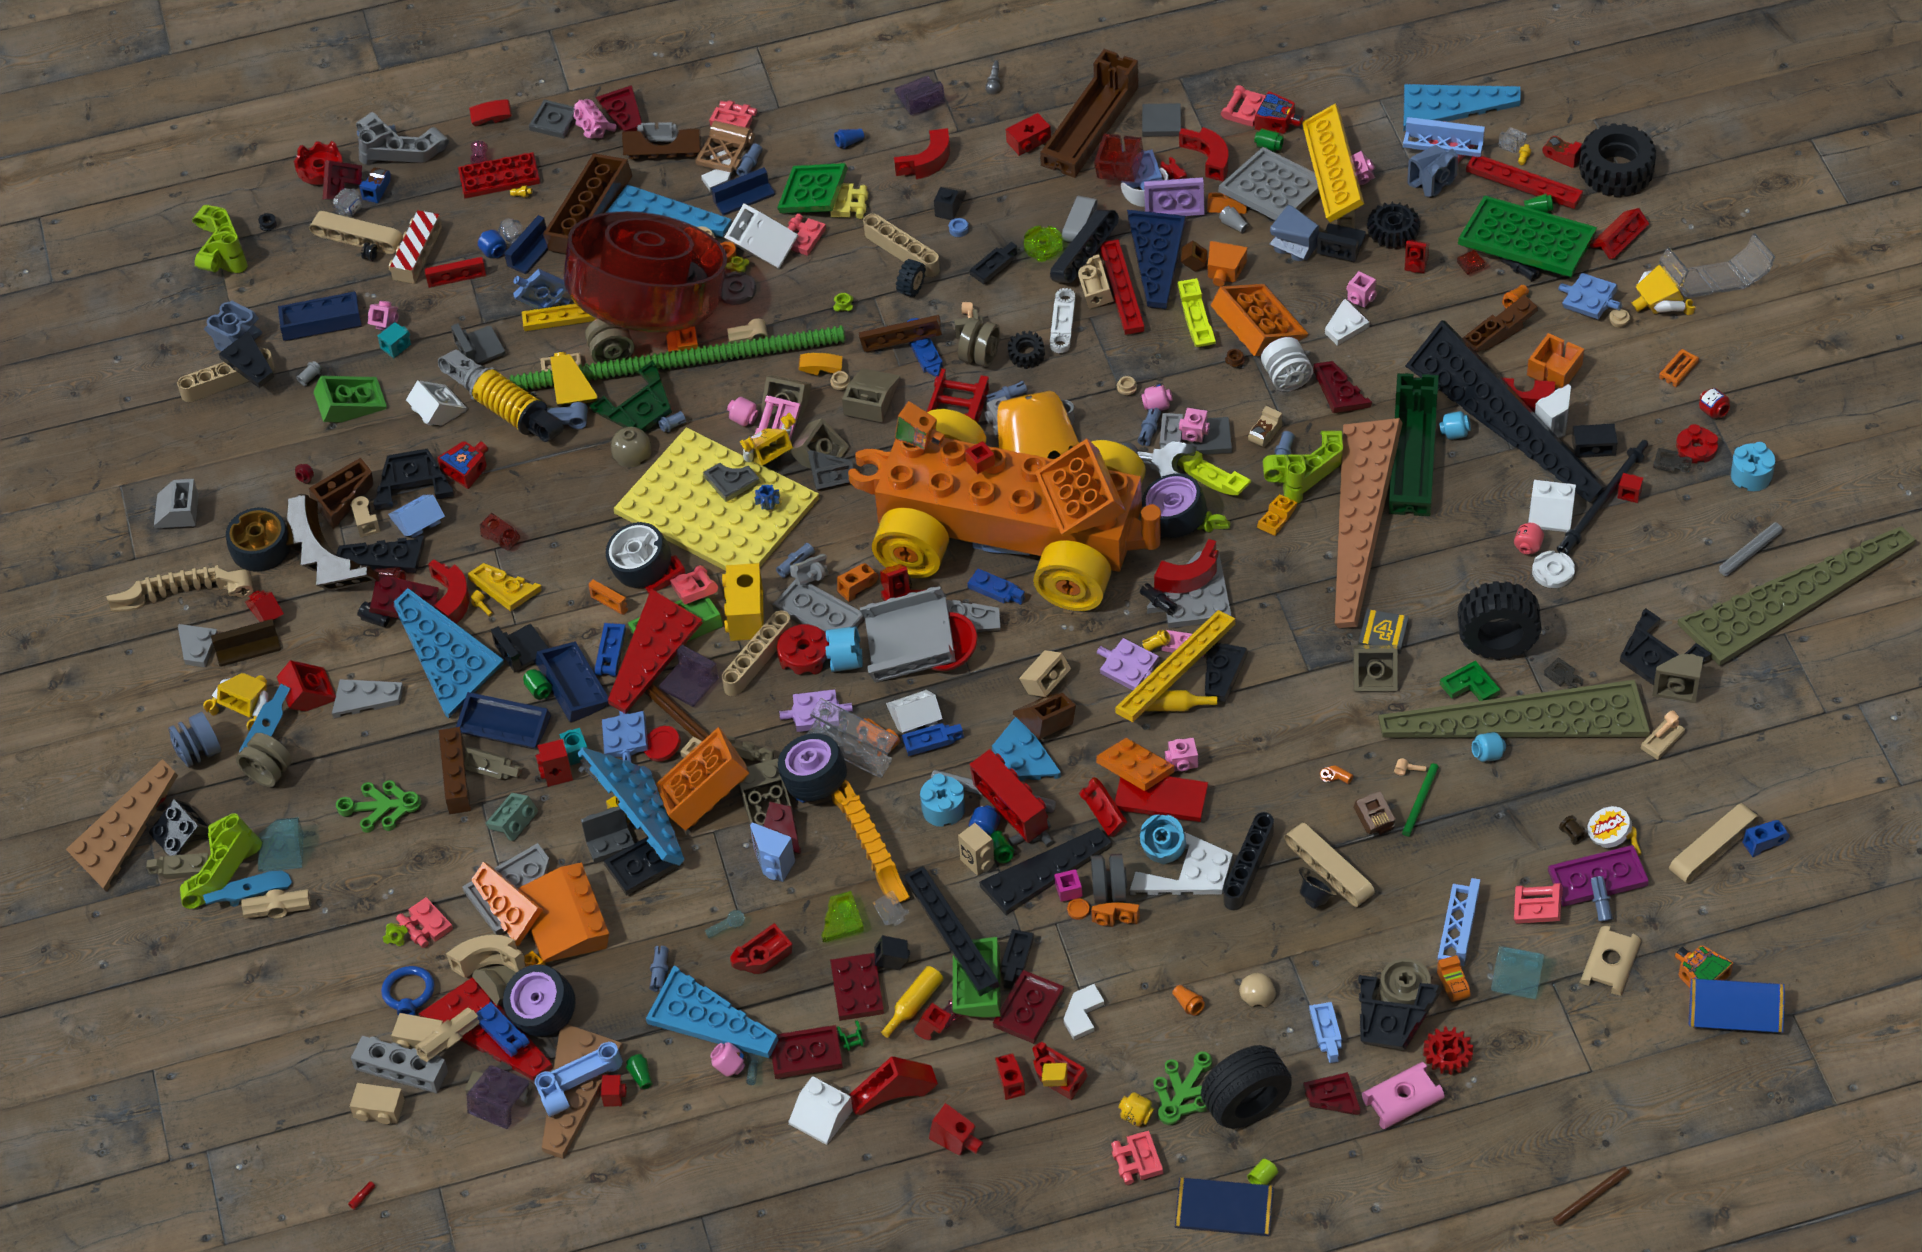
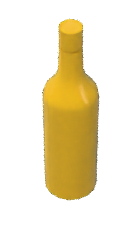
(1179, 701)
(914, 998)

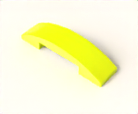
(1195, 313)
(1213, 476)

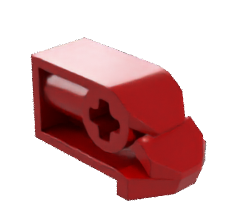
(768, 945)
(1075, 1073)

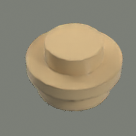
(1619, 318)
(840, 380)
(1126, 385)

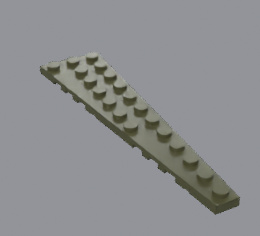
(1751, 617)
(1573, 712)

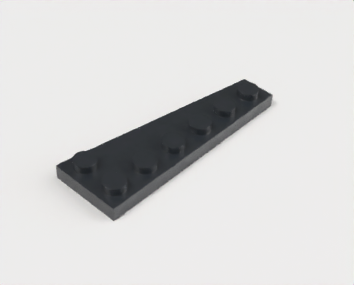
(1033, 876)

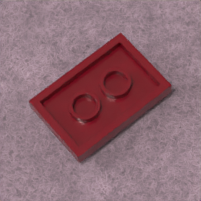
(390, 588)
(856, 987)
(1028, 1006)
(806, 1052)

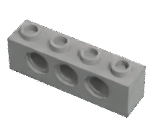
(365, 1060)

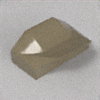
(493, 981)

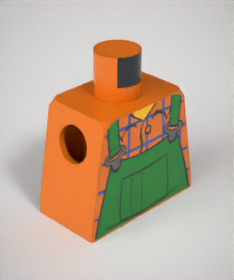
(917, 427)
(1702, 965)

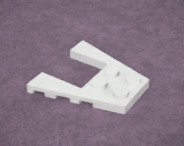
(1202, 872)

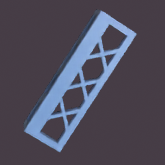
(1444, 133)
(1466, 921)

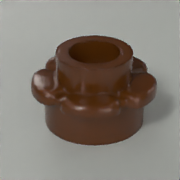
(1234, 358)

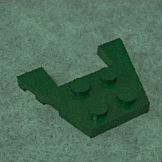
(641, 409)

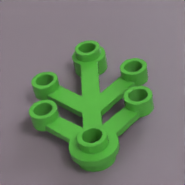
(381, 805)
(1182, 1091)

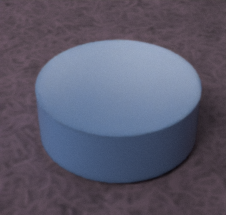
(958, 227)

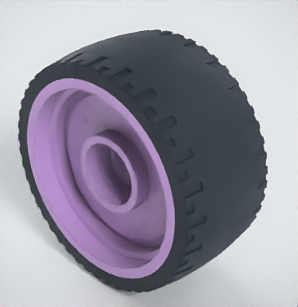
(1180, 503)

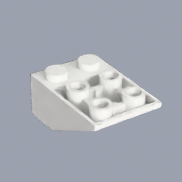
(761, 236)

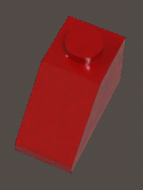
(895, 581)

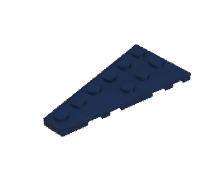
(1157, 248)

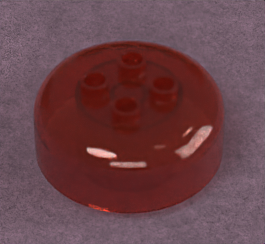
(637, 269)

